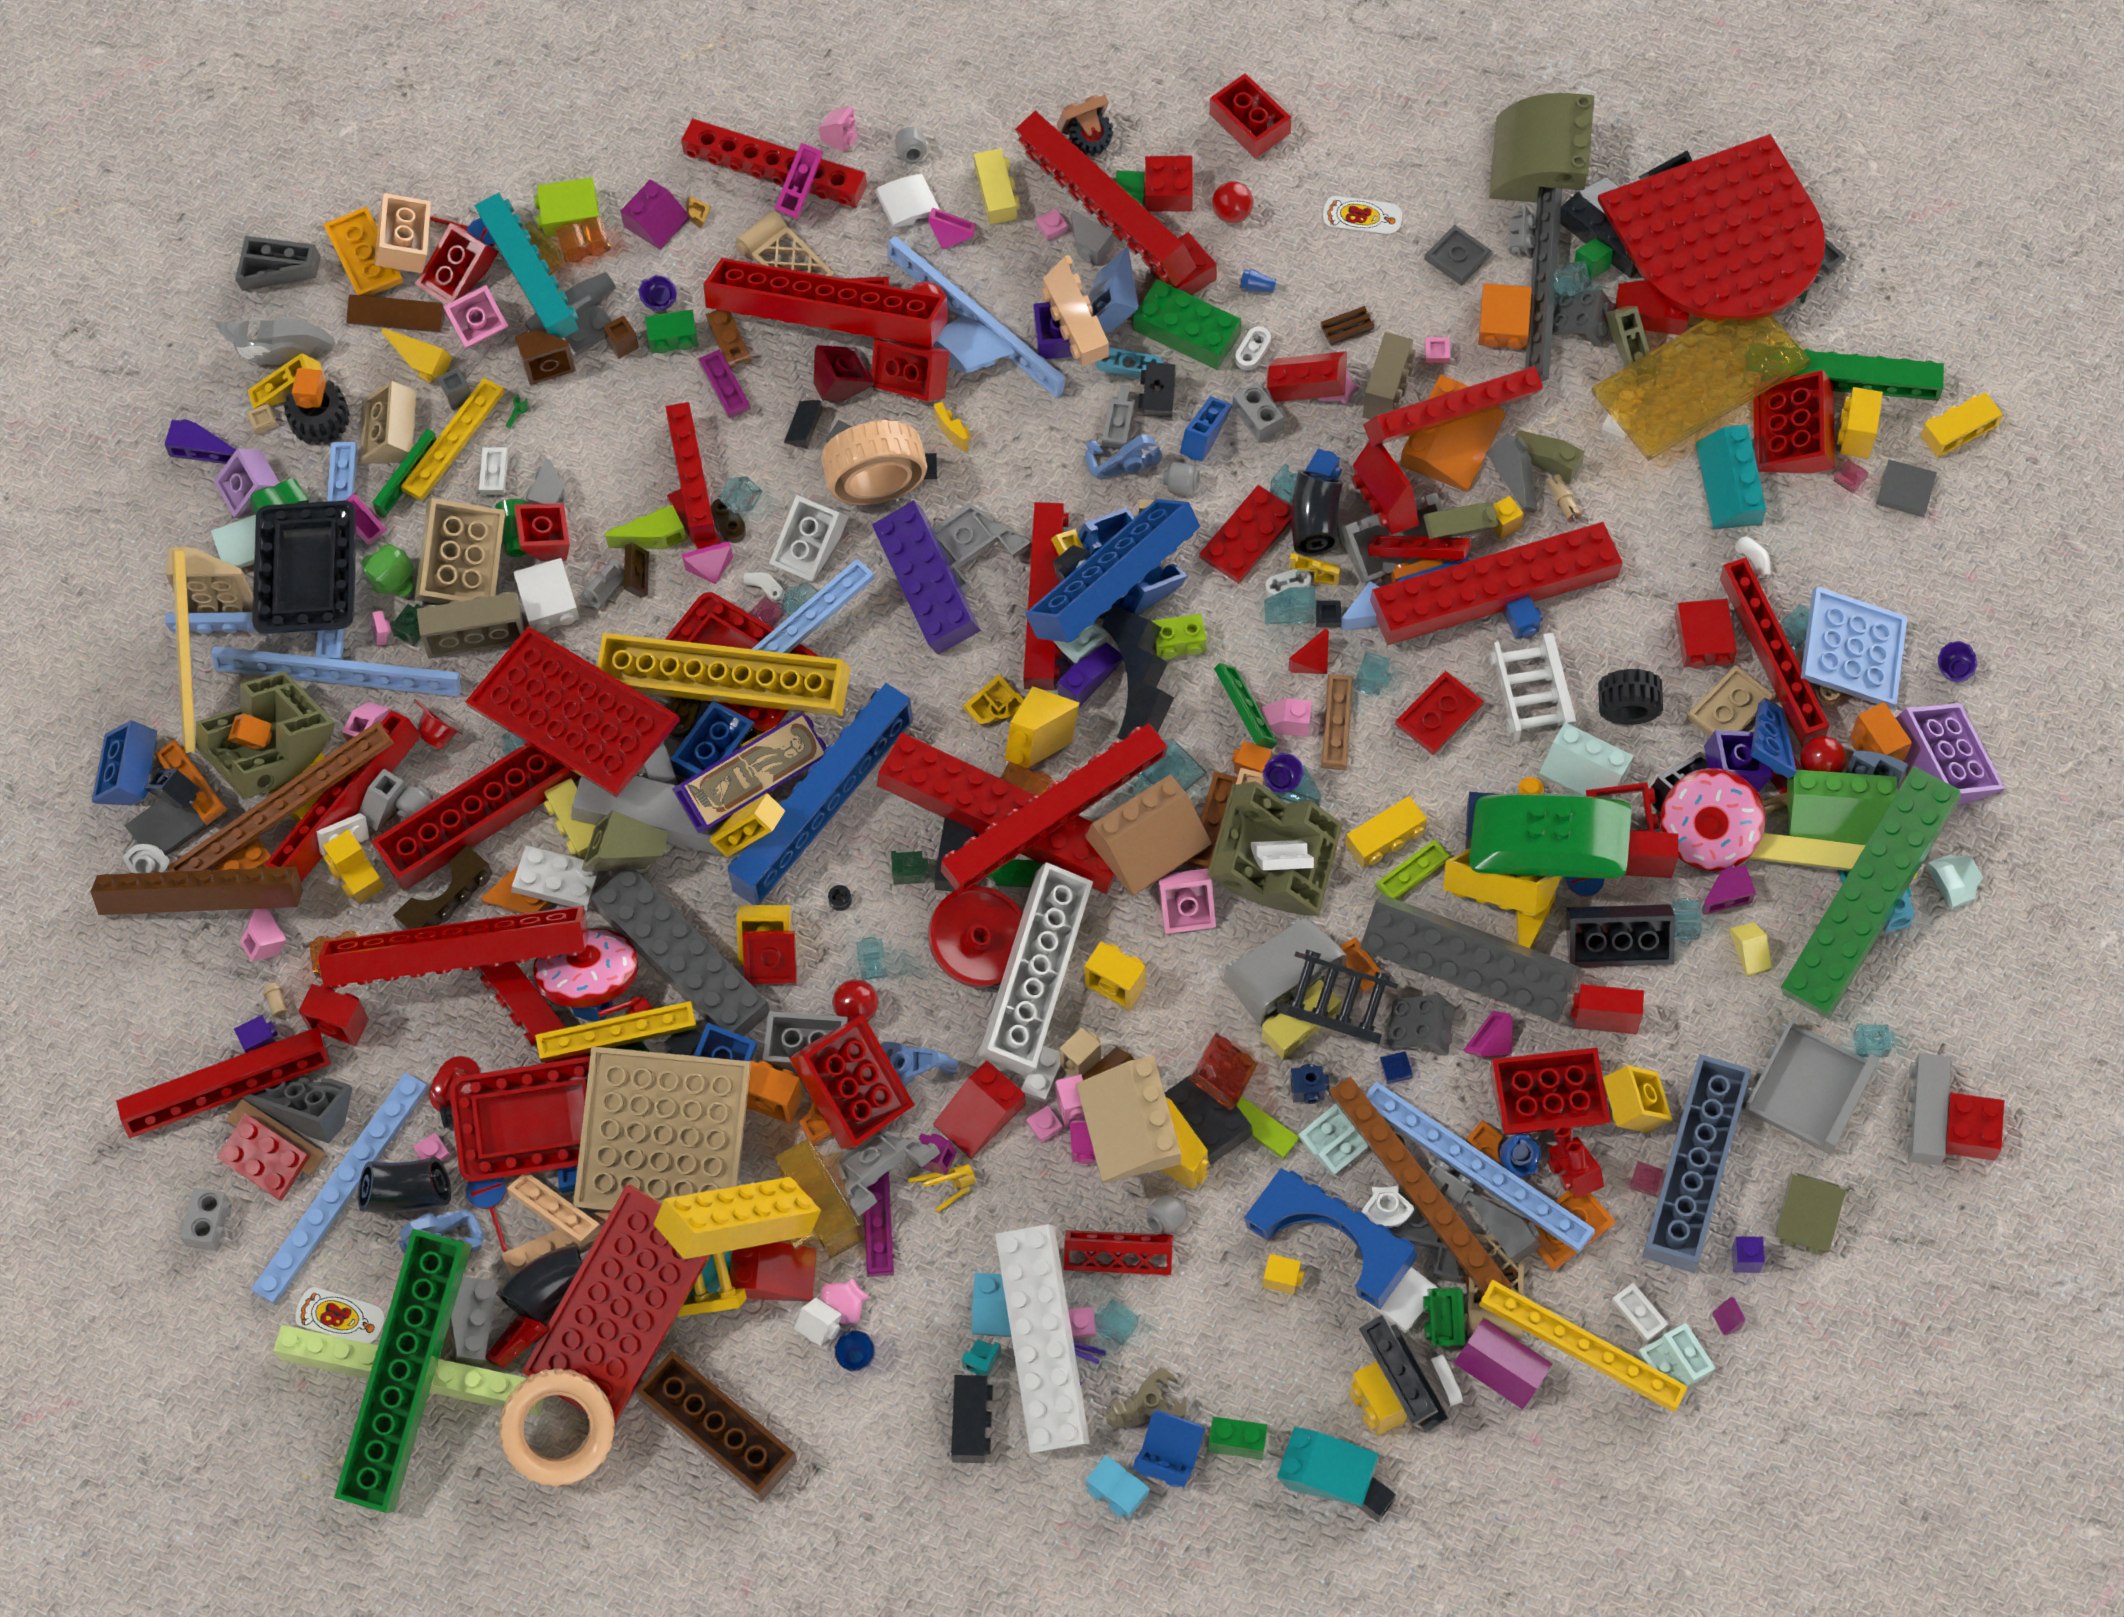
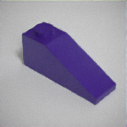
(193, 442)
(1089, 673)

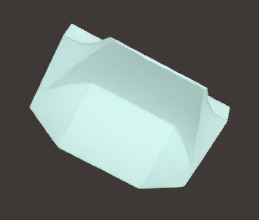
(1956, 879)

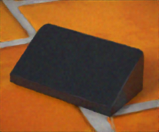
(804, 423)

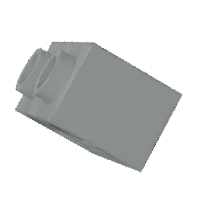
(1254, 413)
(199, 1219)

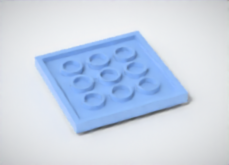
(1854, 647)

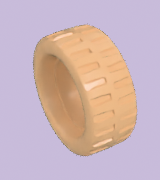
(873, 462)
(563, 1469)

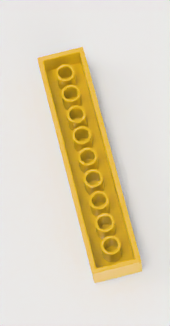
(726, 674)

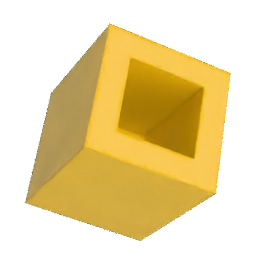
(1508, 517)
(1282, 1274)

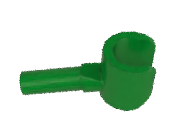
(518, 408)

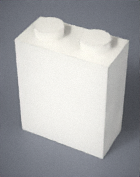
(546, 595)

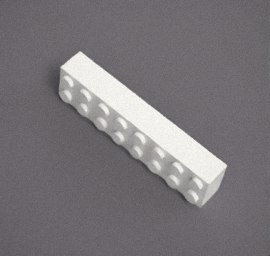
(1035, 969)
(1042, 1338)

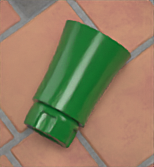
(510, 533)

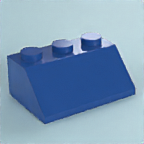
(710, 740)
(125, 764)

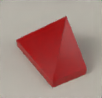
(1312, 656)

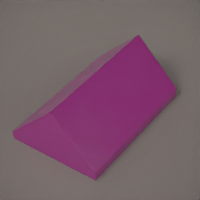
(1503, 1363)

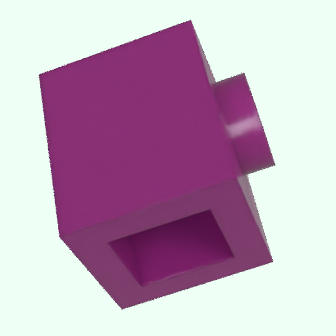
(943, 1161)

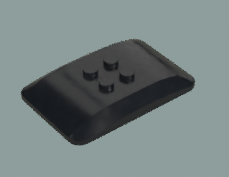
(304, 567)

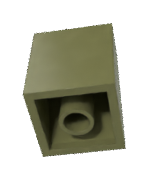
(624, 842)
(1809, 1213)

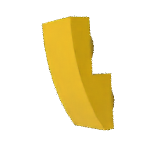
(952, 428)

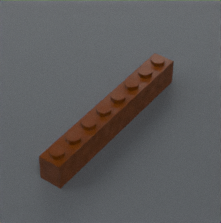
(197, 890)

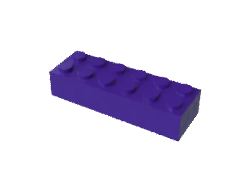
(926, 577)

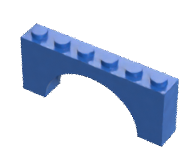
(1293, 1201)

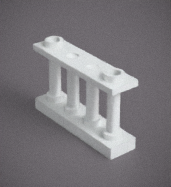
(1552, 672)

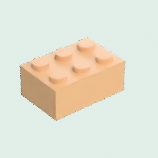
(402, 233)

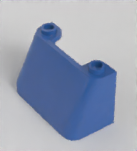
(1157, 582)

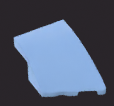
(972, 345)

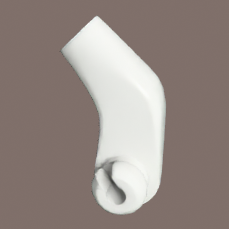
(1757, 554)
(767, 583)

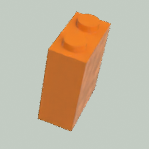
(1504, 316)

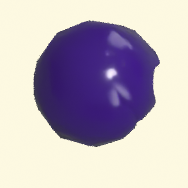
(657, 293)
(1957, 661)
(1283, 773)

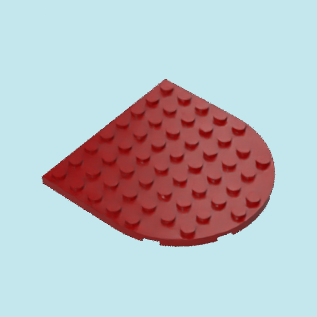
(1722, 232)

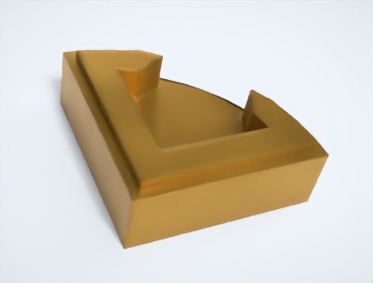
(697, 211)

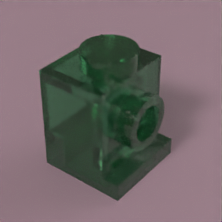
(405, 627)
(908, 874)

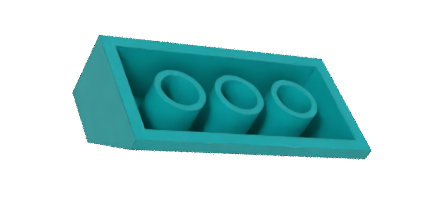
(1731, 478)

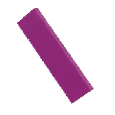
(879, 1230)

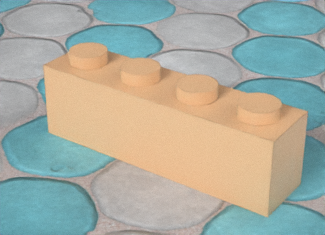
(1074, 313)

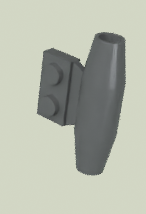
(590, 319)

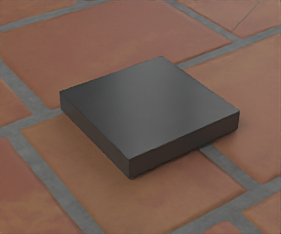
(1457, 255)
(1906, 488)

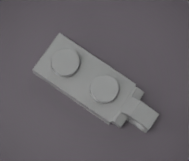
(1118, 419)

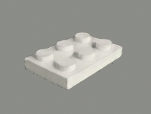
(554, 878)

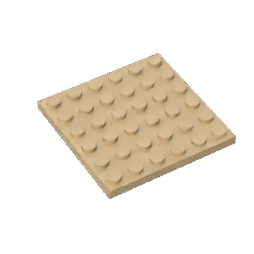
(660, 1125)

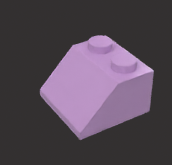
(241, 477)

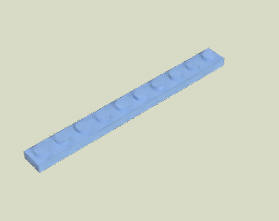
(962, 305)
(340, 487)
(337, 671)
(1480, 1168)
(339, 1189)

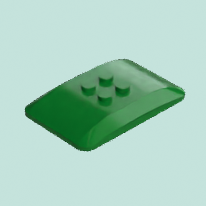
(1551, 835)

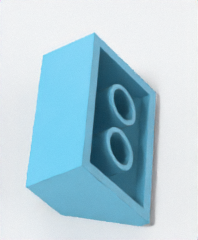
(989, 1306)

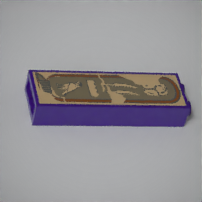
(750, 771)

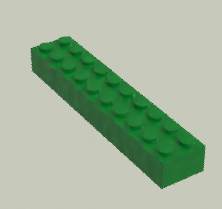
(1871, 892)
(403, 1371)

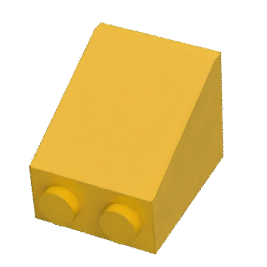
(1040, 727)
(1193, 1152)

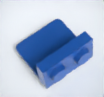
(1169, 1449)

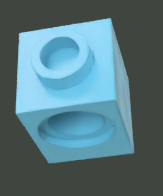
(1902, 915)

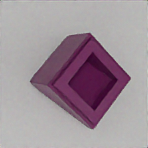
(1729, 1316)

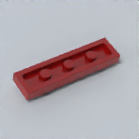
(1418, 547)

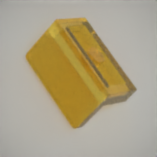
(546, 247)

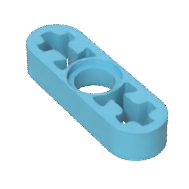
(1123, 355)

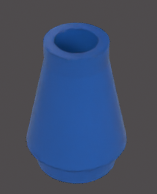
(1256, 282)

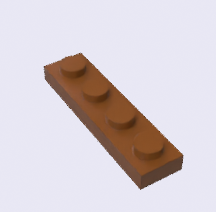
(1213, 815)

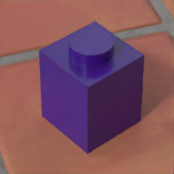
(256, 1033)
(1748, 1254)

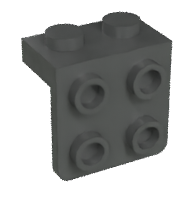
(1583, 314)
(1421, 1023)

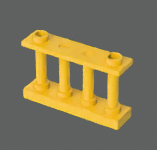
(707, 1302)

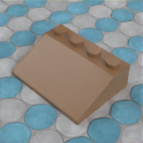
(1149, 835)

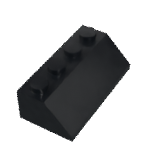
(1620, 935)

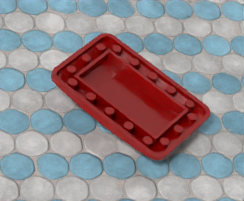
(721, 623)
(519, 1119)

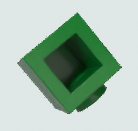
(1596, 256)

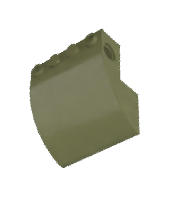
(1542, 145)
(297, 738)
(1261, 816)

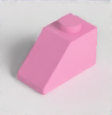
(1288, 716)

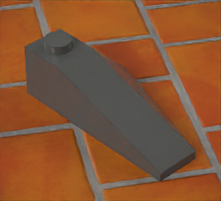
(307, 1106)

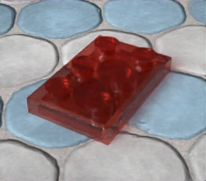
(1223, 1071)

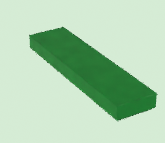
(392, 490)
(1245, 706)

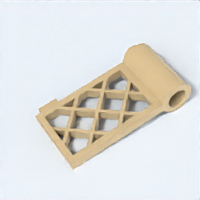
(767, 233)
(1476, 1312)

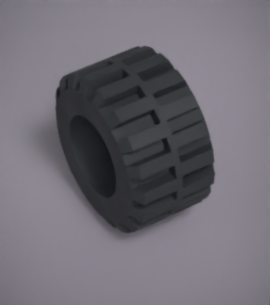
(320, 427)
(1630, 696)

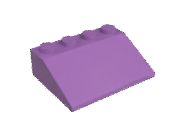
(1949, 750)

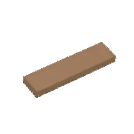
(1337, 722)
(317, 1155)

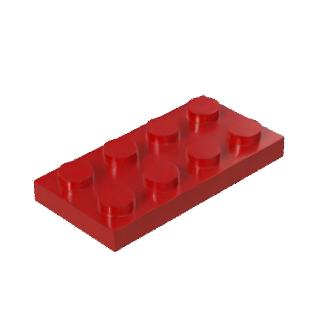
(1247, 534)

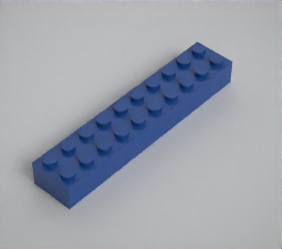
(822, 793)

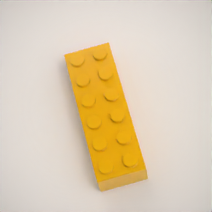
(736, 1217)

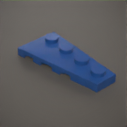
(1772, 739)

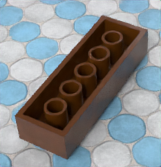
(716, 1426)

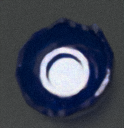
(855, 1351)

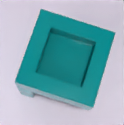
(981, 1358)

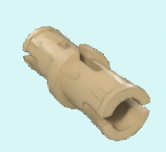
(1564, 498)

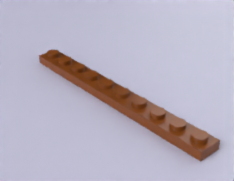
(285, 800)
(1417, 1185)

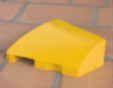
(1323, 571)
(993, 702)

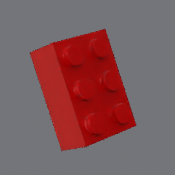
(1250, 115)

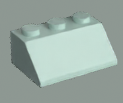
(1584, 762)

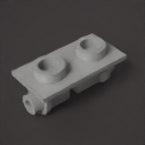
(1522, 223)
(603, 584)
(1459, 1186)

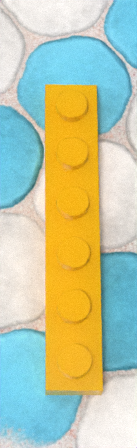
(452, 439)
(616, 1031)

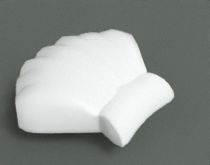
(146, 859)
(1387, 1207)

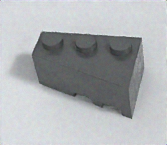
(275, 262)

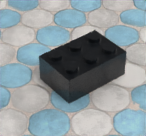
(1210, 1120)

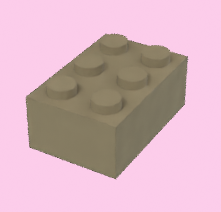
(1389, 375)

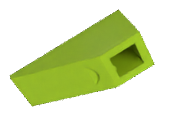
(652, 531)

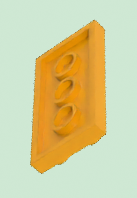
(355, 244)

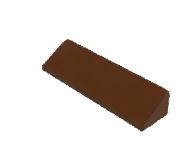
(395, 313)

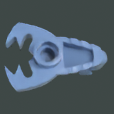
(1128, 459)
(915, 1061)
(442, 1225)

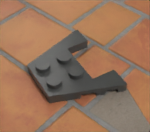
(1420, 1233)

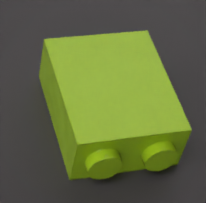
(565, 204)

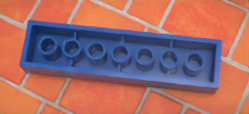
(1112, 570)

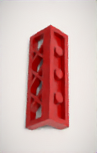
(1118, 1243)

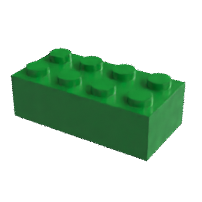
(1187, 324)

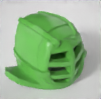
(389, 571)

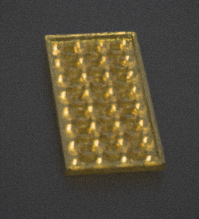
(1698, 380)

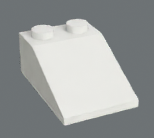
(808, 538)

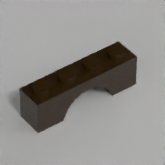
(468, 874)

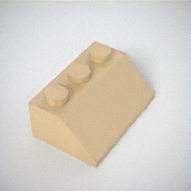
(388, 424)

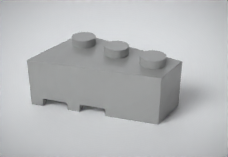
(472, 1320)

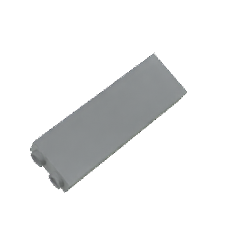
(647, 802)

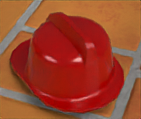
(433, 729)
(440, 1088)

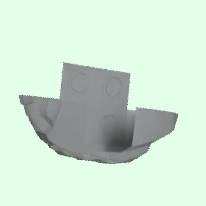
(277, 340)

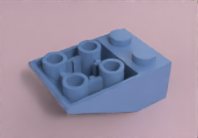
(1114, 292)

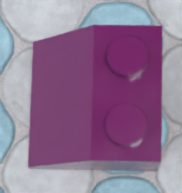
(654, 214)

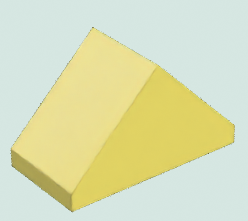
(1752, 948)

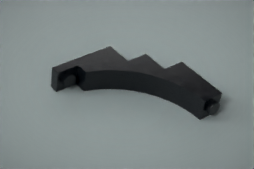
(1135, 640)

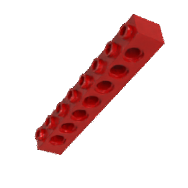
(758, 156)

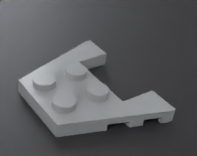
(971, 533)
(872, 1159)

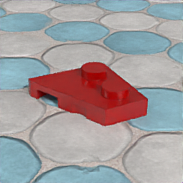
(515, 1340)

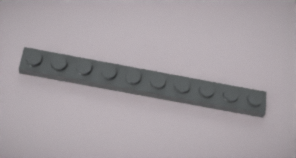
(1543, 292)

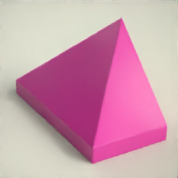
(950, 228)
(367, 523)
(709, 561)
(1493, 1036)

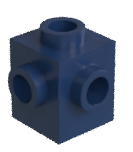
(1308, 1084)

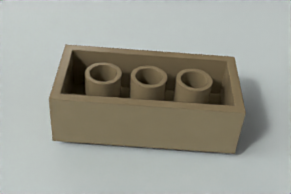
(471, 624)

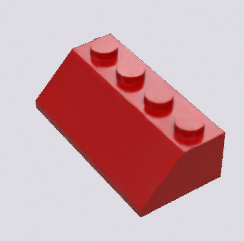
(1385, 489)

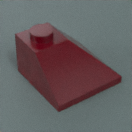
(839, 372)

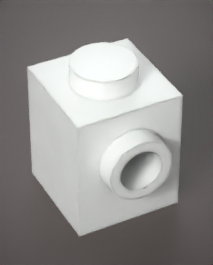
(818, 1322)

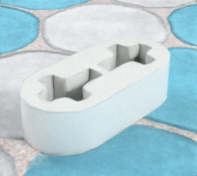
(1286, 580)
(1445, 1380)

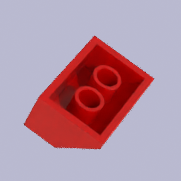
(1307, 376)

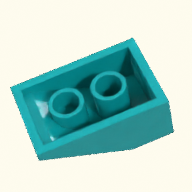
(1327, 1467)

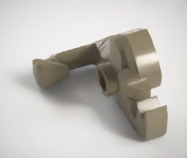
(1139, 1407)

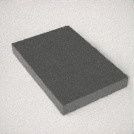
(166, 826)

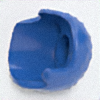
(1520, 1155)

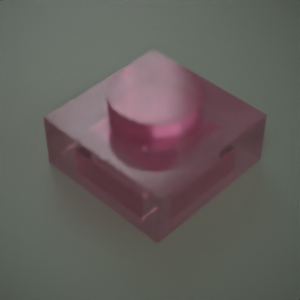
(1850, 476)
(767, 612)
(1646, 1179)

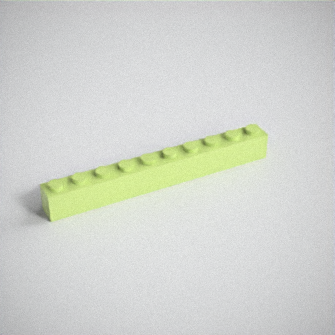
(357, 1358)

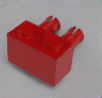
(1574, 1164)

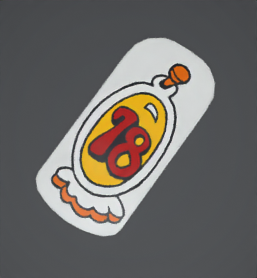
(1362, 215)
(339, 1315)

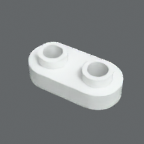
(1251, 350)

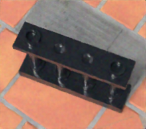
(1342, 1021)
(1403, 1373)

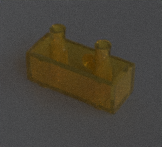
(837, 1222)

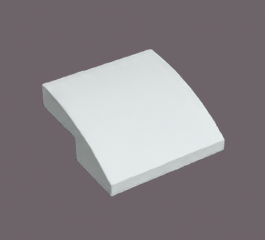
(906, 200)
(1282, 855)
(1406, 1302)

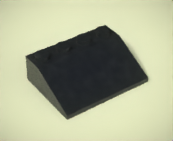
(1587, 221)

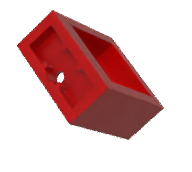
(1648, 799)

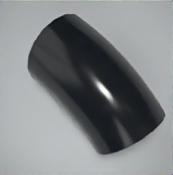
(1315, 513)
(403, 1186)
(541, 1282)

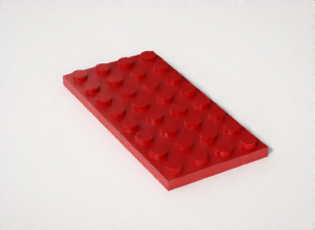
(572, 711)
(618, 1303)

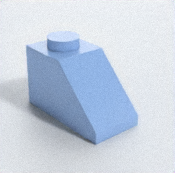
(1361, 611)

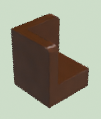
(621, 337)

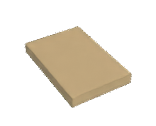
(1730, 703)

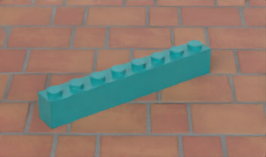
(526, 266)

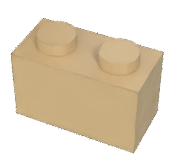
(1080, 1052)

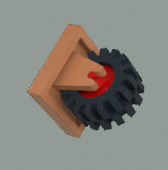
(1087, 126)

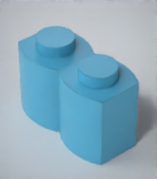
(1116, 1487)

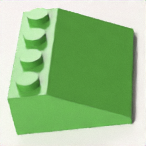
(1837, 805)

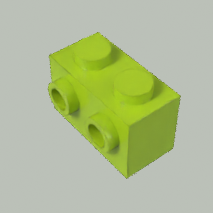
(1180, 636)

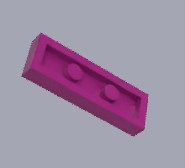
(724, 383)

